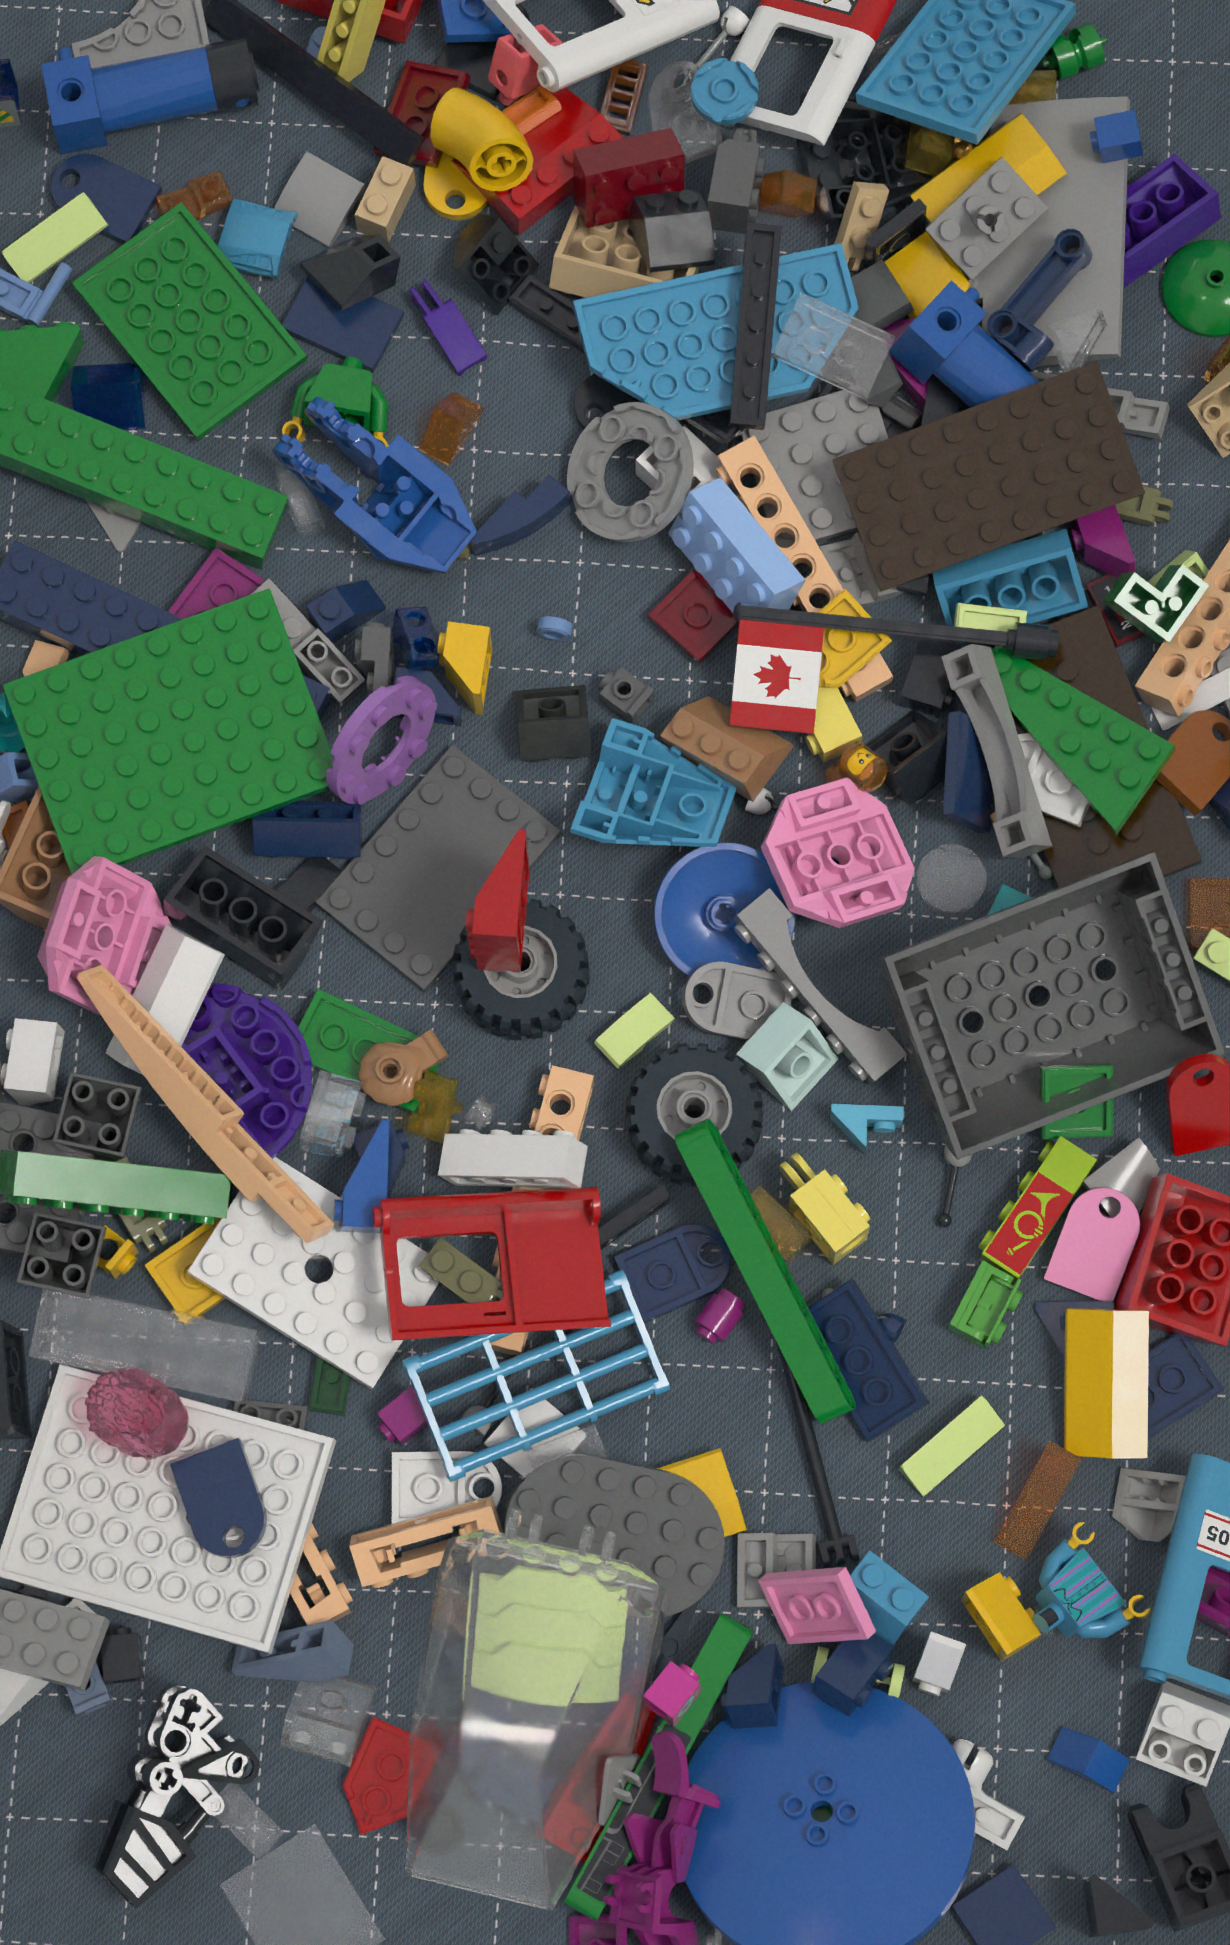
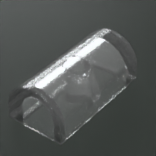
(301, 503)

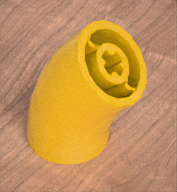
(481, 140)

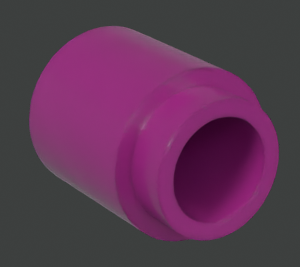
(719, 1316)

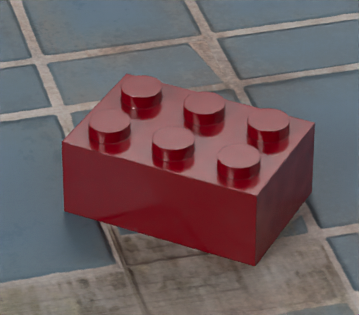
(628, 167)

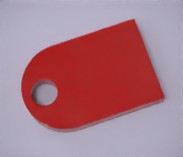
(1199, 1106)

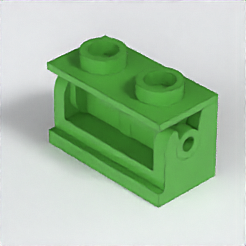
(985, 1305)

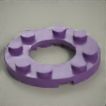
(406, 697)

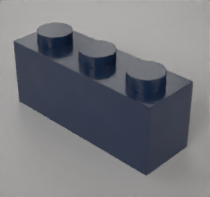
(309, 830)

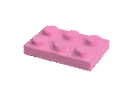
(817, 1605)

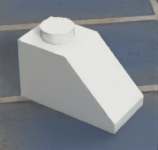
(938, 1664)

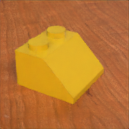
(467, 658)
(1000, 1615)

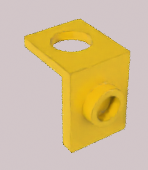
(122, 1259)

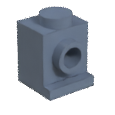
(93, 1698)

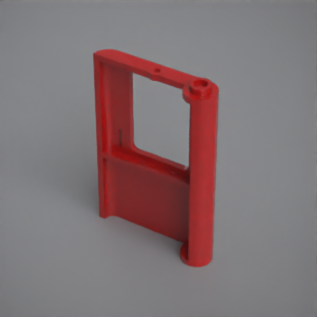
(545, 1259)

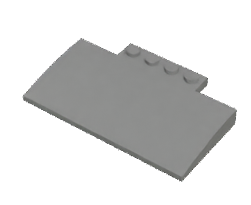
(1084, 199)

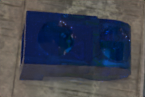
(417, 643)

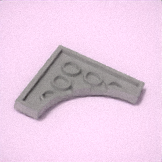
(149, 31)

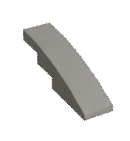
(1135, 415)

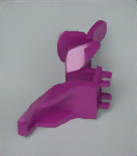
(661, 1851)

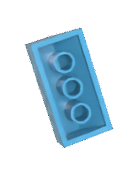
(1024, 576)

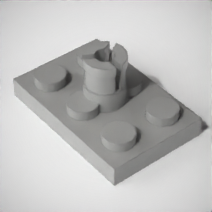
(986, 218)

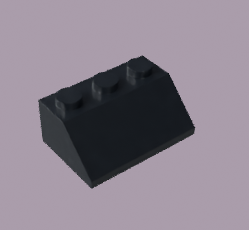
(14, 1397)

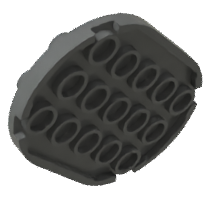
(658, 1516)

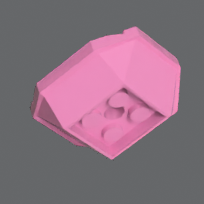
(855, 831)
(98, 920)

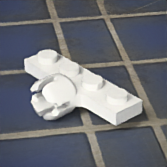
(992, 1818)

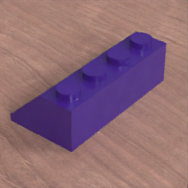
(1164, 214)

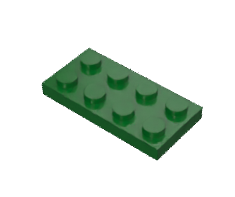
(343, 1033)

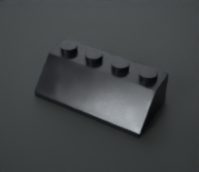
(242, 917)

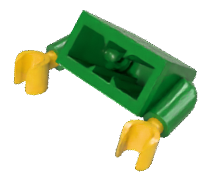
(351, 393)

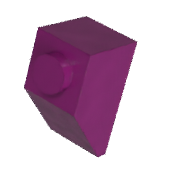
(1103, 542)

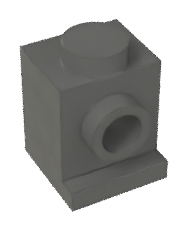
(629, 706)

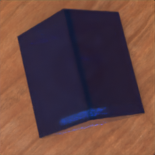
(110, 394)

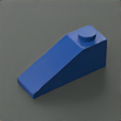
(365, 1186)

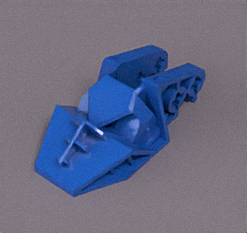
(411, 515)

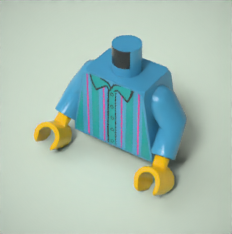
(1079, 1595)

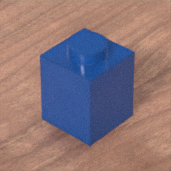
(1117, 136)

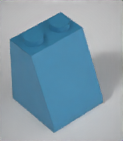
(887, 1597)

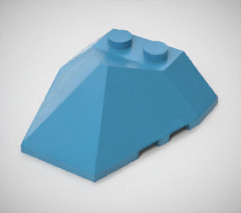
(651, 794)

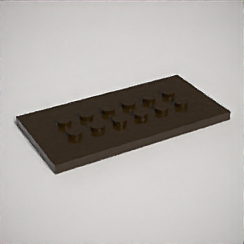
(1092, 665)

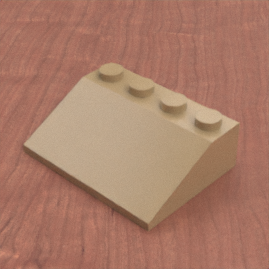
(602, 260)

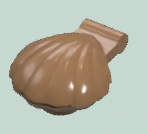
(392, 1068)

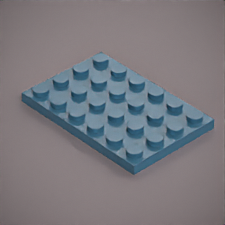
(964, 62)

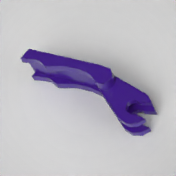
(449, 329)

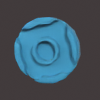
(724, 91)

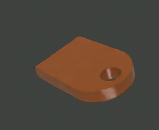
(1199, 760)

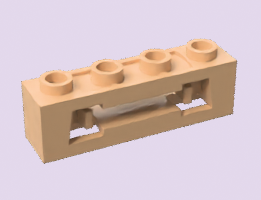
(375, 1547)
(326, 1608)

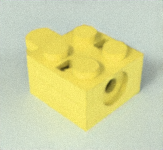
(825, 1210)

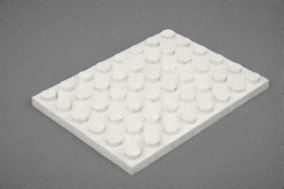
(120, 1535)

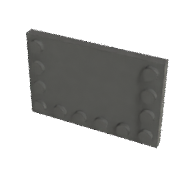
(428, 865)

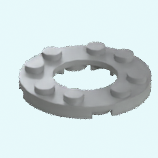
(588, 465)

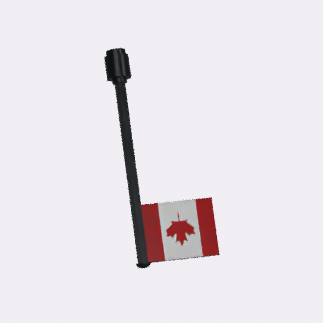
(783, 652)

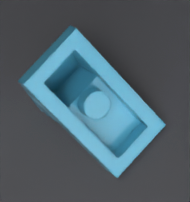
(856, 1118)

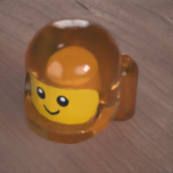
(861, 766)

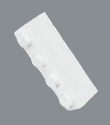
(513, 1159)

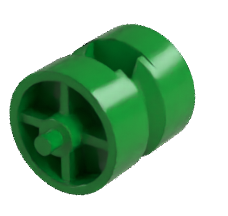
(1080, 49)

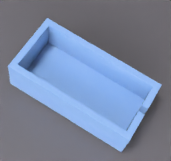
(734, 550)

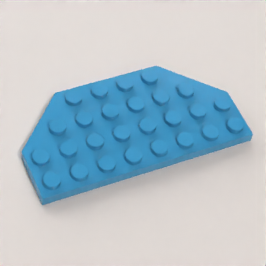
(678, 336)

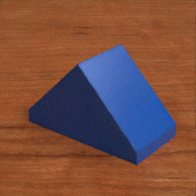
(1088, 1758)

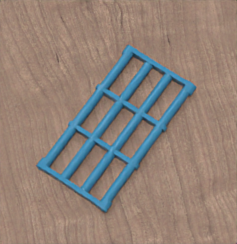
(511, 1405)

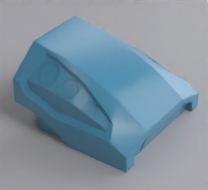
(256, 237)

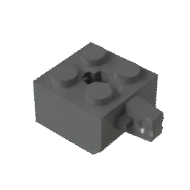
(736, 182)

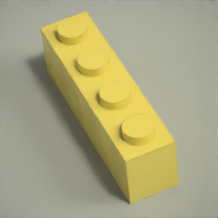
(350, 36)
(833, 727)

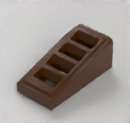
(630, 75)

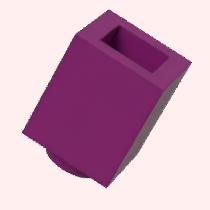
(402, 1418)

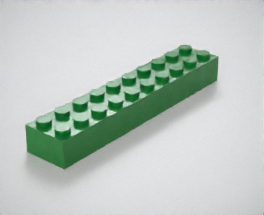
(138, 477)

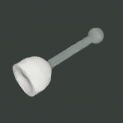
(732, 23)

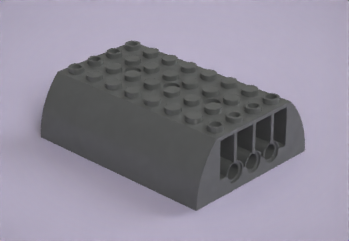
(1139, 1018)

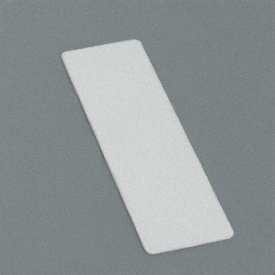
(1209, 693)

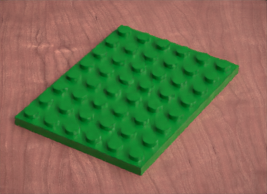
(172, 733)

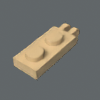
(860, 220)

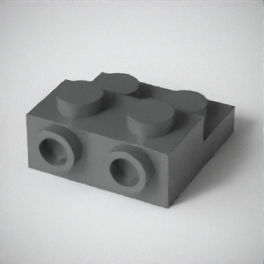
(375, 655)

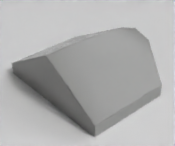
(1147, 1503)

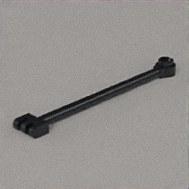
(835, 1540)

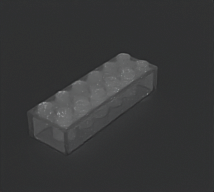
(166, 1343)

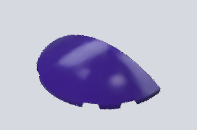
(256, 1060)

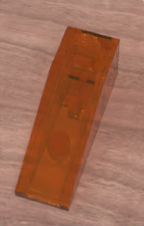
(1037, 1500)

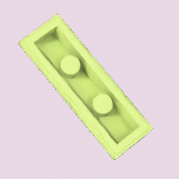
(54, 238)
(952, 1446)

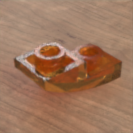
(201, 197)

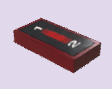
(1119, 628)

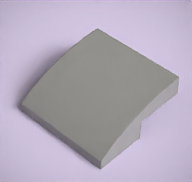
(321, 198)
(854, 571)
(769, 1554)

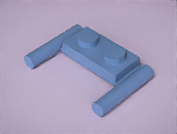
(28, 301)

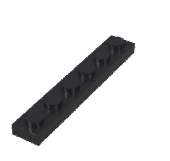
(755, 326)

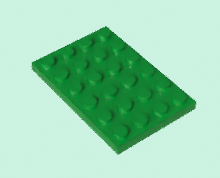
(189, 321)

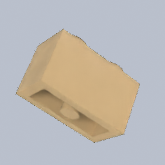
(385, 199)

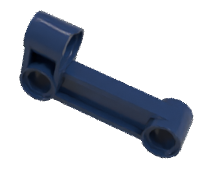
(1033, 298)

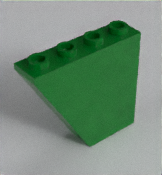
(39, 357)

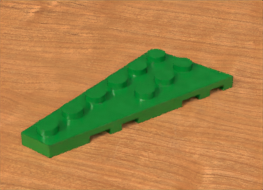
(1088, 742)

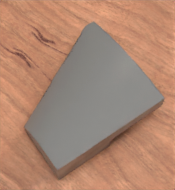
(1127, 1172)

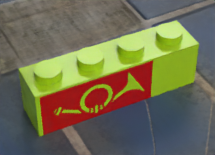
(1038, 1207)

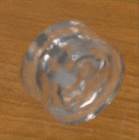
(481, 1112)

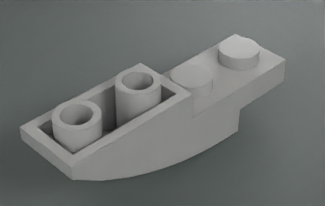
(314, 650)

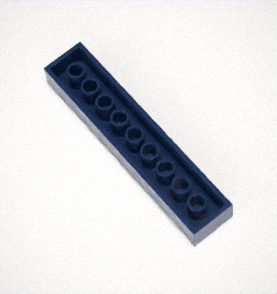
(82, 610)

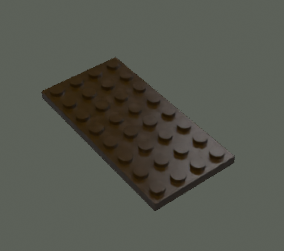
(988, 476)

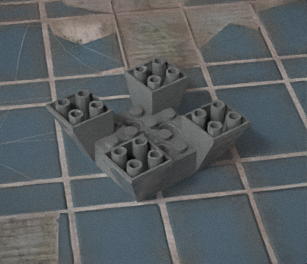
(56, 1243)

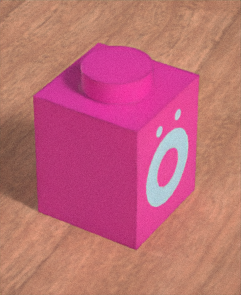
(673, 1692)

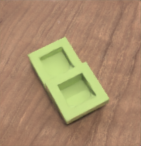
(633, 1030)

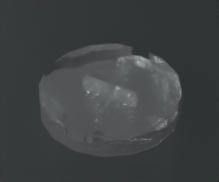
(951, 879)

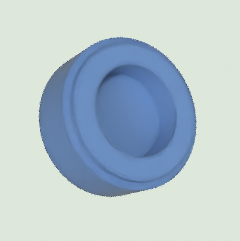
(554, 628)

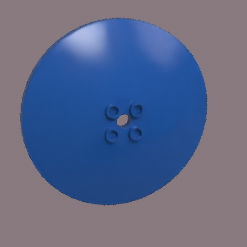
(869, 1872)

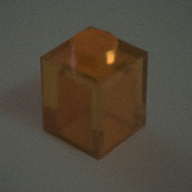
(788, 193)

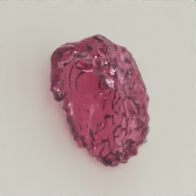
(136, 1413)

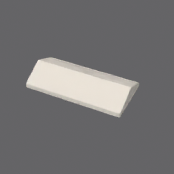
(173, 986)

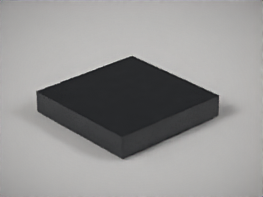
(895, 234)

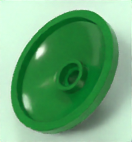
(1192, 296)

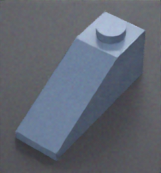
(299, 1654)

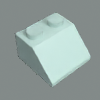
(787, 1055)

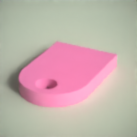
(1094, 1247)

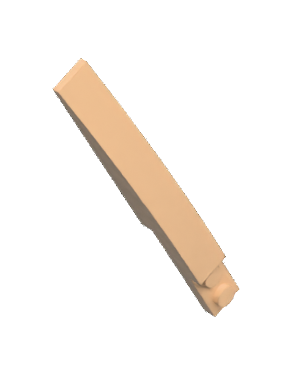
(201, 1106)

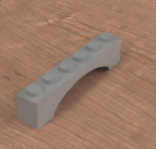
(1018, 812)
(767, 929)

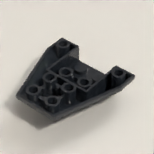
(860, 148)

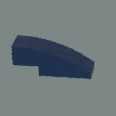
(521, 517)

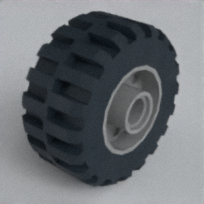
(535, 997)
(689, 1082)

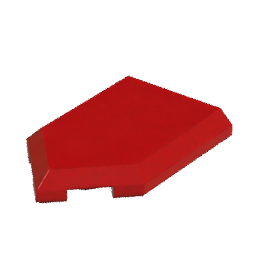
(379, 1777)

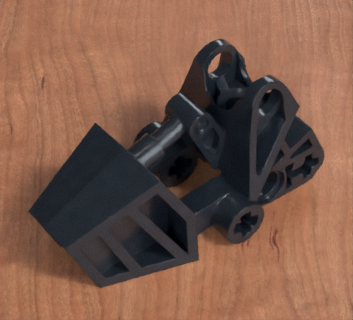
(138, 1845)

